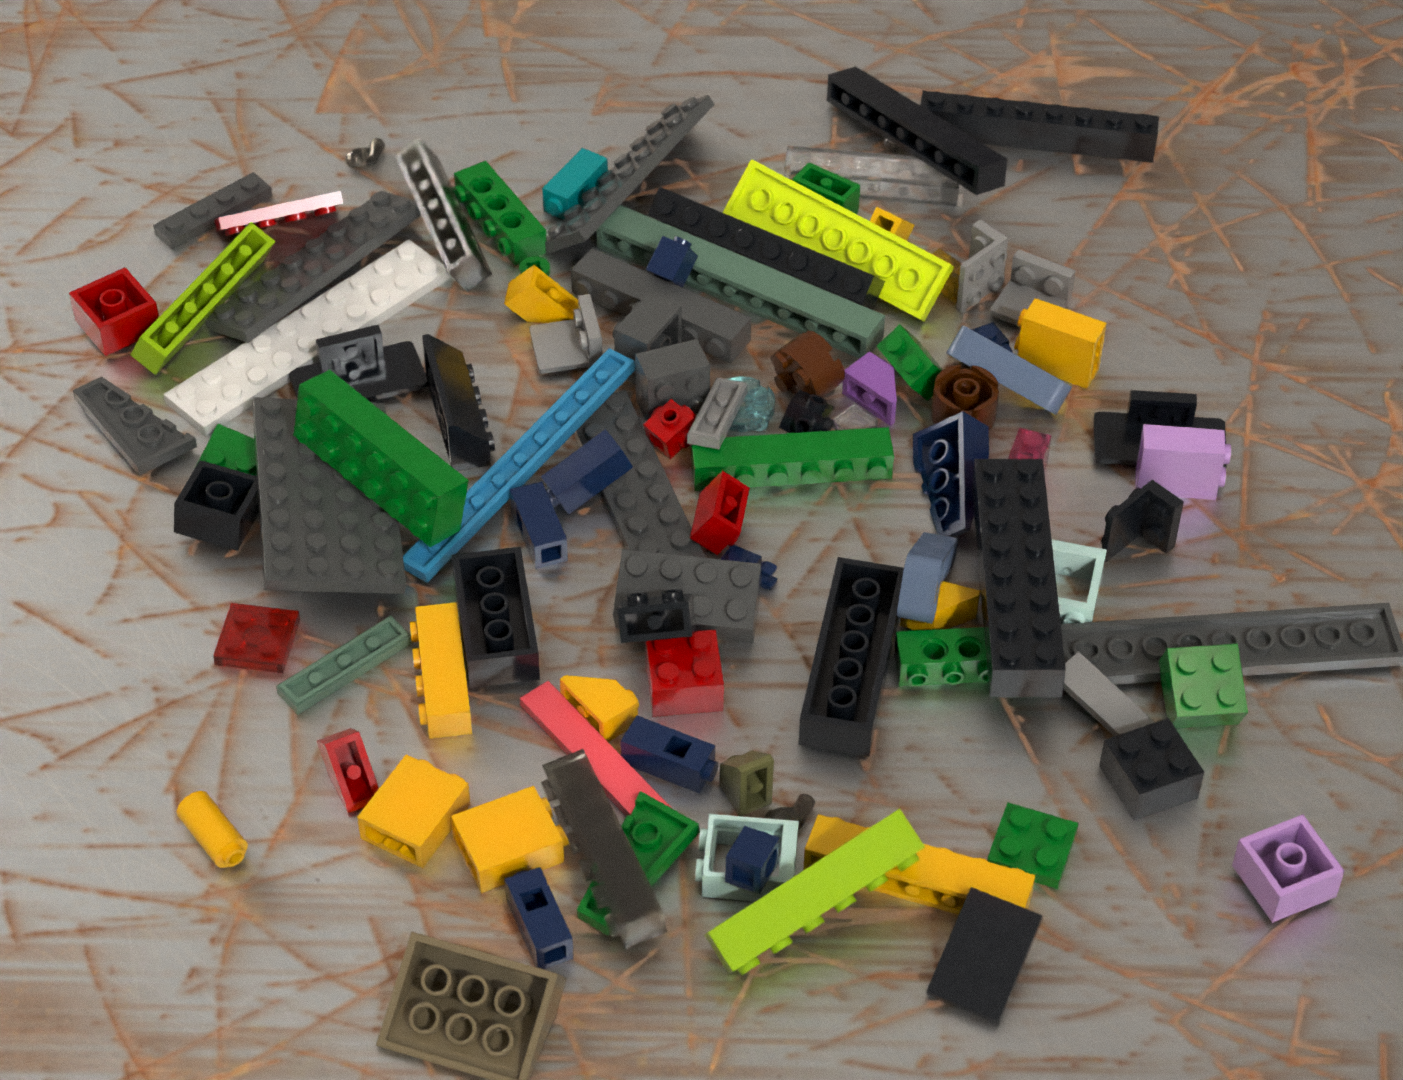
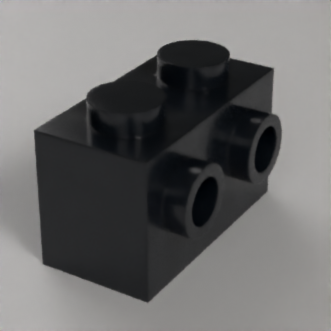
(656, 617)

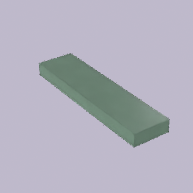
(344, 665)

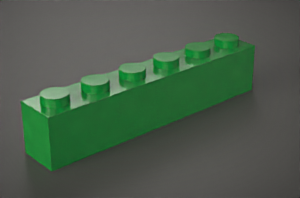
(797, 458)

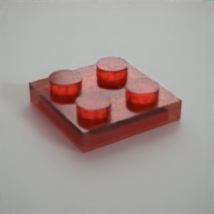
(256, 638)

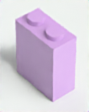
(1183, 460)

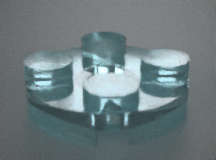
(758, 408)

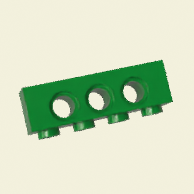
(499, 212)
(940, 657)

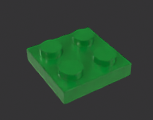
(1033, 843)

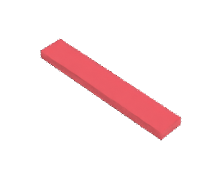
(575, 733)

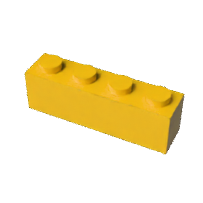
(443, 671)

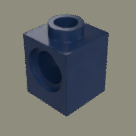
(752, 859)

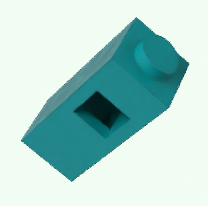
(572, 181)

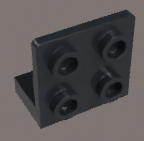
(1146, 512)

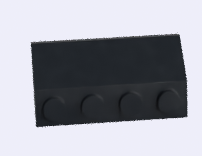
(457, 405)

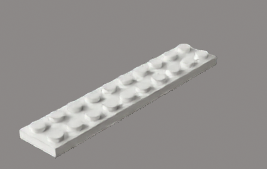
(265, 362)

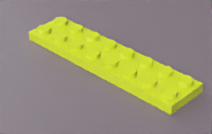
(804, 217)

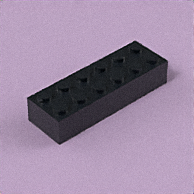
(851, 658)

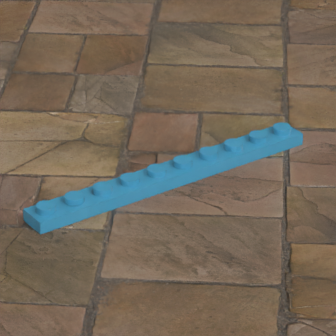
(524, 459)

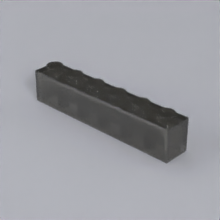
(443, 215)
(604, 850)

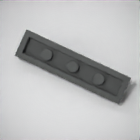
(201, 215)

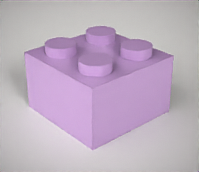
(1287, 868)

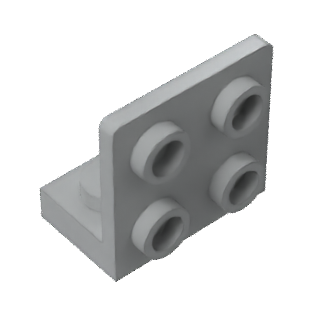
(985, 265)
(1032, 279)
(569, 342)

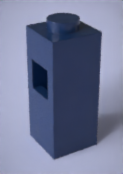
(586, 472)
(538, 525)
(669, 754)
(539, 918)

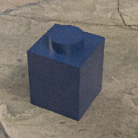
(672, 260)

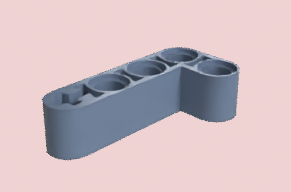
(1009, 369)
(923, 574)

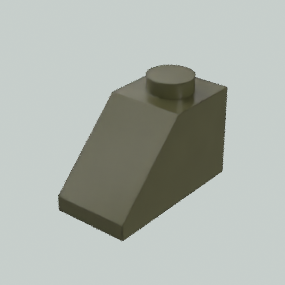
(748, 781)

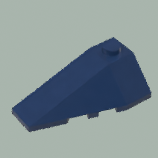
(945, 460)

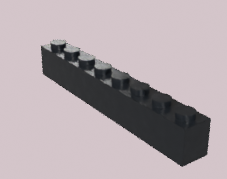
(1048, 126)
(917, 130)
(766, 248)

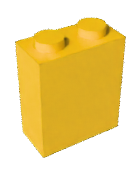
(1061, 342)
(413, 810)
(508, 837)

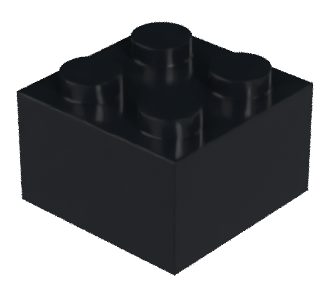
(217, 505)
(1151, 769)

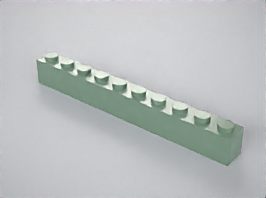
(749, 284)

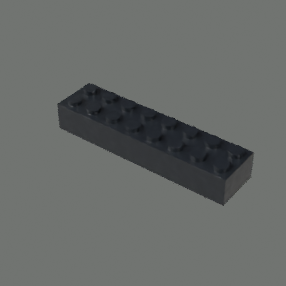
(1017, 579)

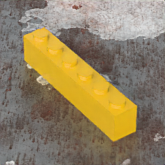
(936, 880)

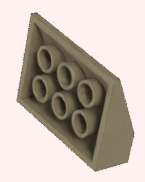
(470, 1009)

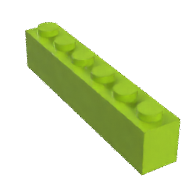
(201, 298)
(814, 891)

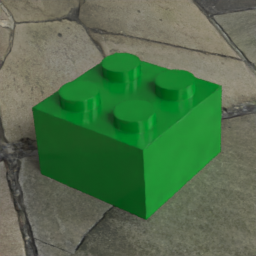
(1203, 686)

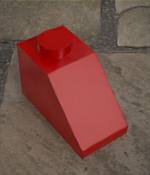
(349, 768)

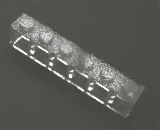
(881, 175)

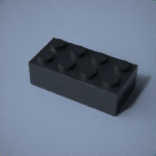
(495, 617)

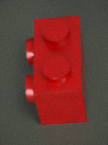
(720, 513)

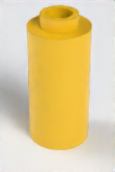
(212, 829)

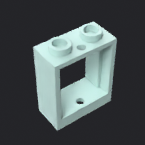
(1083, 563)
(725, 830)

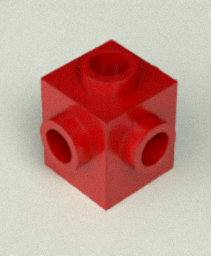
(669, 427)

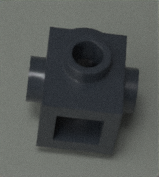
(807, 414)

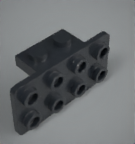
(366, 364)
(1119, 434)

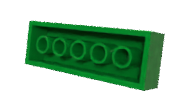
(380, 458)

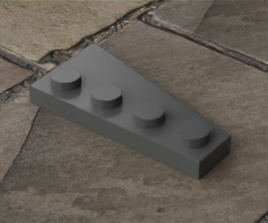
(131, 427)

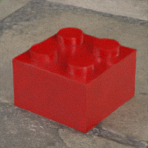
(114, 310)
(685, 675)

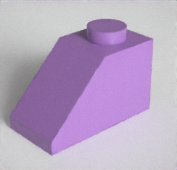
(872, 386)

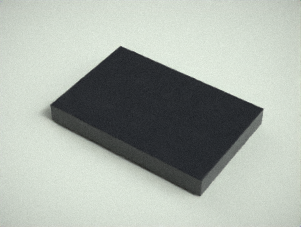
(984, 955)

